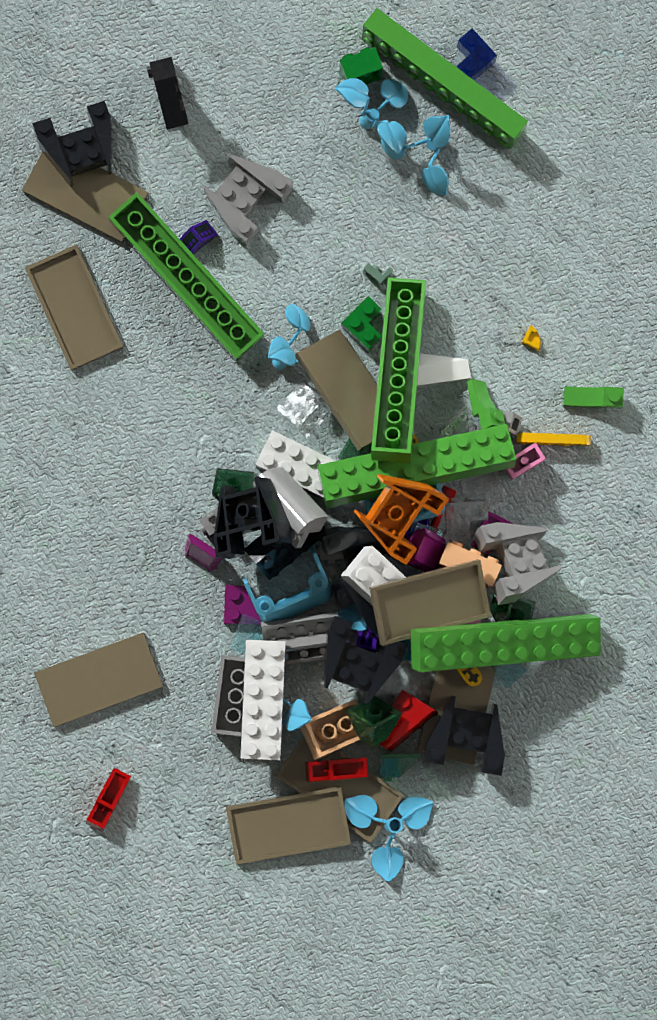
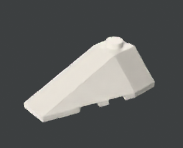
(441, 370)

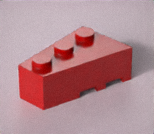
(413, 717)

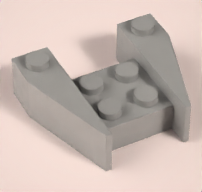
(242, 193)
(519, 556)

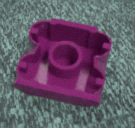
(429, 549)
(201, 553)

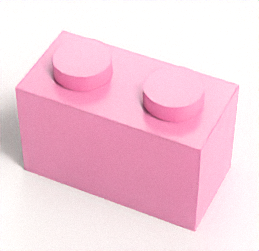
(525, 461)

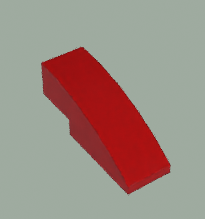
(336, 769)
(108, 799)

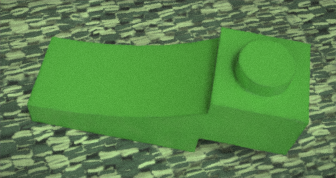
(593, 397)
(483, 406)

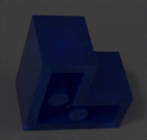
(477, 53)

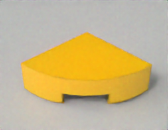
(532, 339)

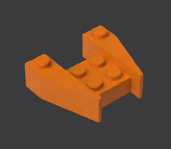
(397, 510)

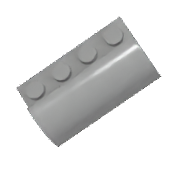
(299, 507)
(303, 636)

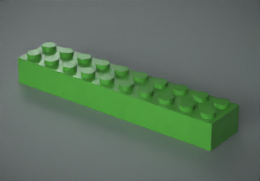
(443, 78)
(186, 277)
(398, 370)
(431, 463)
(505, 642)

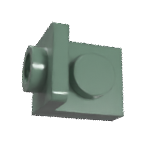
(374, 273)

